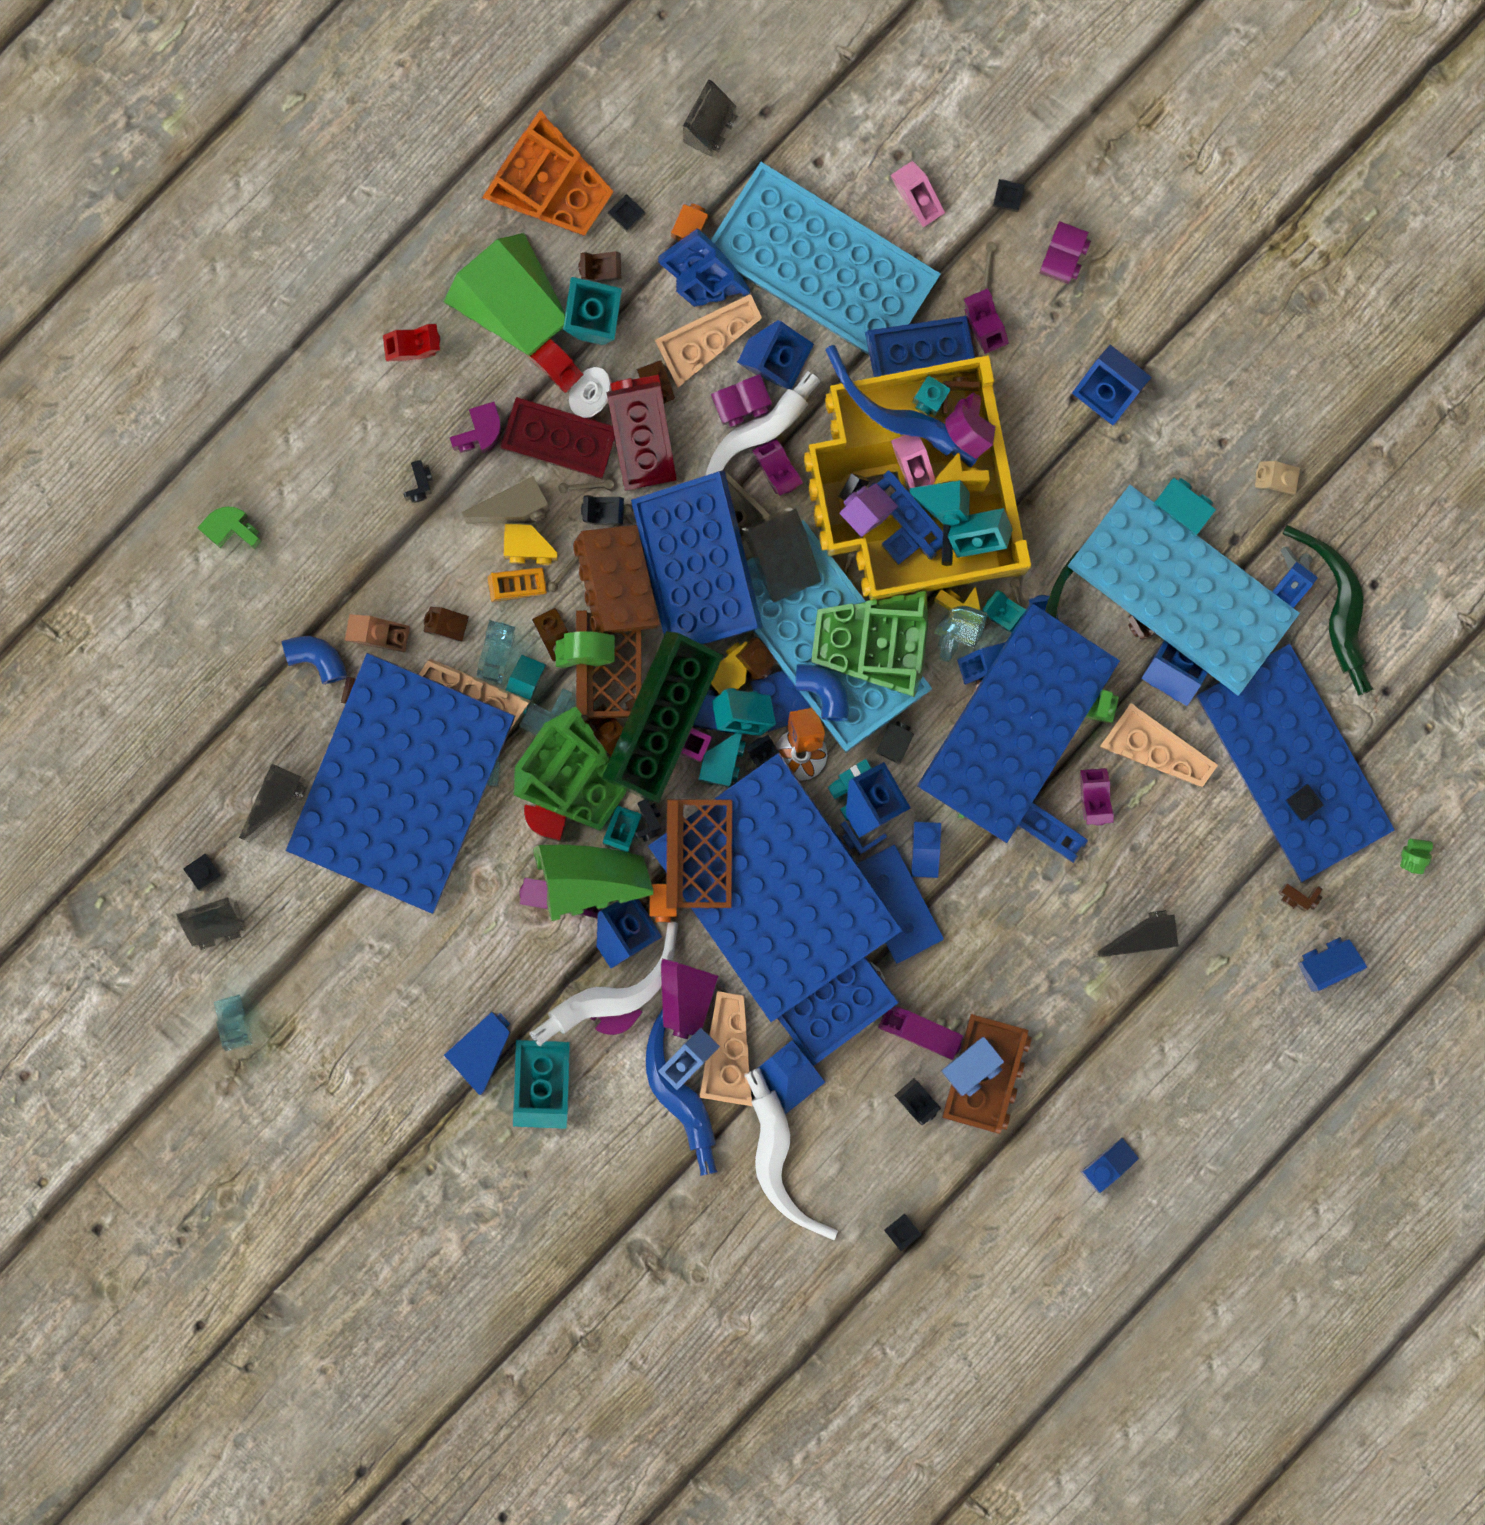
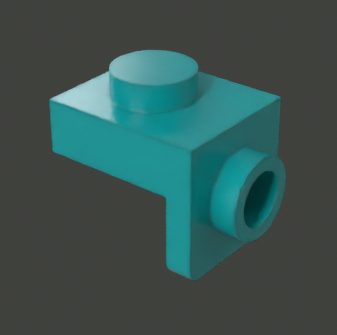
(930, 396)
(1003, 611)

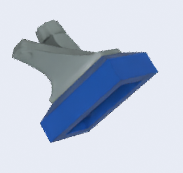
(1298, 578)

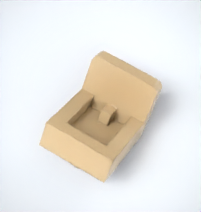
(1277, 476)

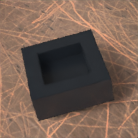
(1008, 195)
(626, 213)
(853, 485)
(1304, 802)
(202, 872)
(902, 1232)

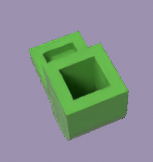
(224, 522)
(585, 648)
(1104, 707)

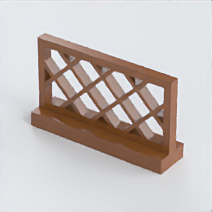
(585, 676)
(675, 847)

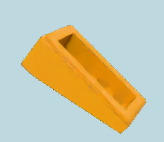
(496, 596)

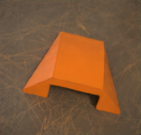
(549, 180)

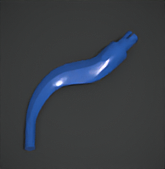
(899, 421)
(682, 1102)

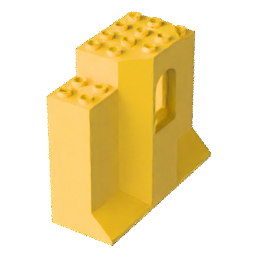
(866, 450)

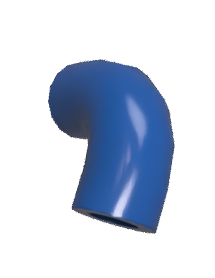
(319, 654)
(827, 687)

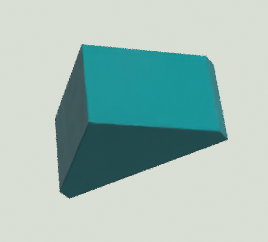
(525, 678)
(622, 829)

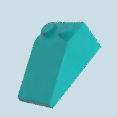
(541, 1084)

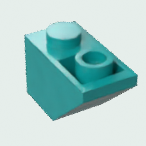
(719, 762)

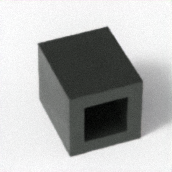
(895, 742)

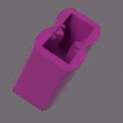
(1064, 253)
(742, 400)

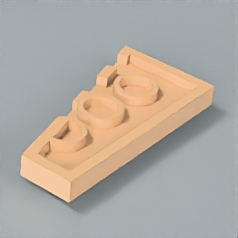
(700, 341)
(475, 688)
(1153, 745)
(725, 1069)

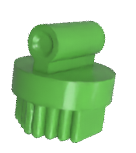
(1416, 855)

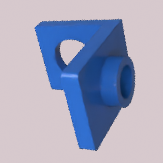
(851, 840)

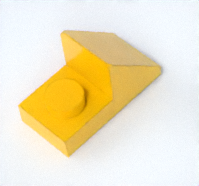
(973, 479)
(951, 600)

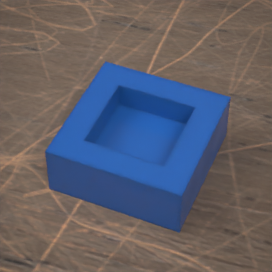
(900, 546)

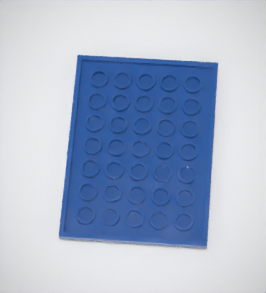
(400, 783)
(795, 890)

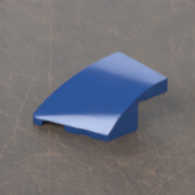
(702, 270)

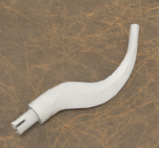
(764, 427)
(605, 1000)
(772, 1151)

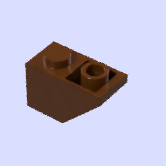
(606, 730)

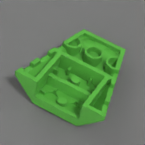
(509, 294)
(875, 640)
(565, 772)
(590, 877)

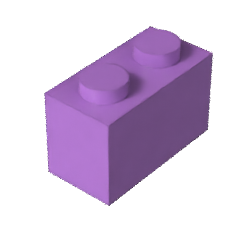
(867, 509)

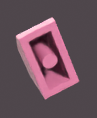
(918, 193)
(913, 461)

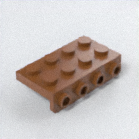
(616, 580)
(989, 1104)

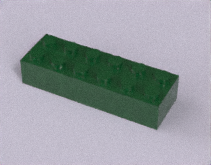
(662, 716)

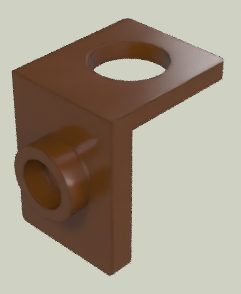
(958, 384)
(550, 629)

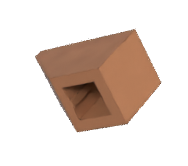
(377, 633)

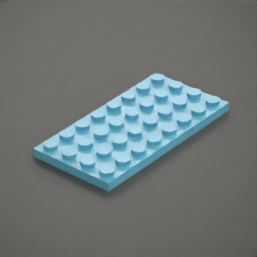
(821, 259)
(1183, 590)
(790, 634)

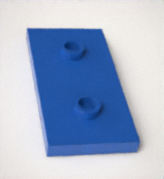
(919, 345)
(900, 894)

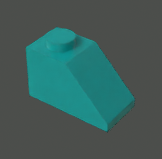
(944, 501)

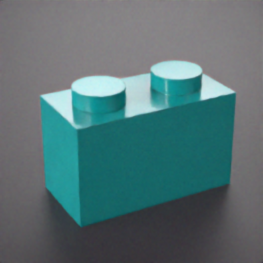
(1185, 505)
(981, 534)
(743, 712)

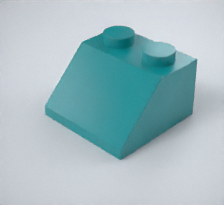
(592, 311)

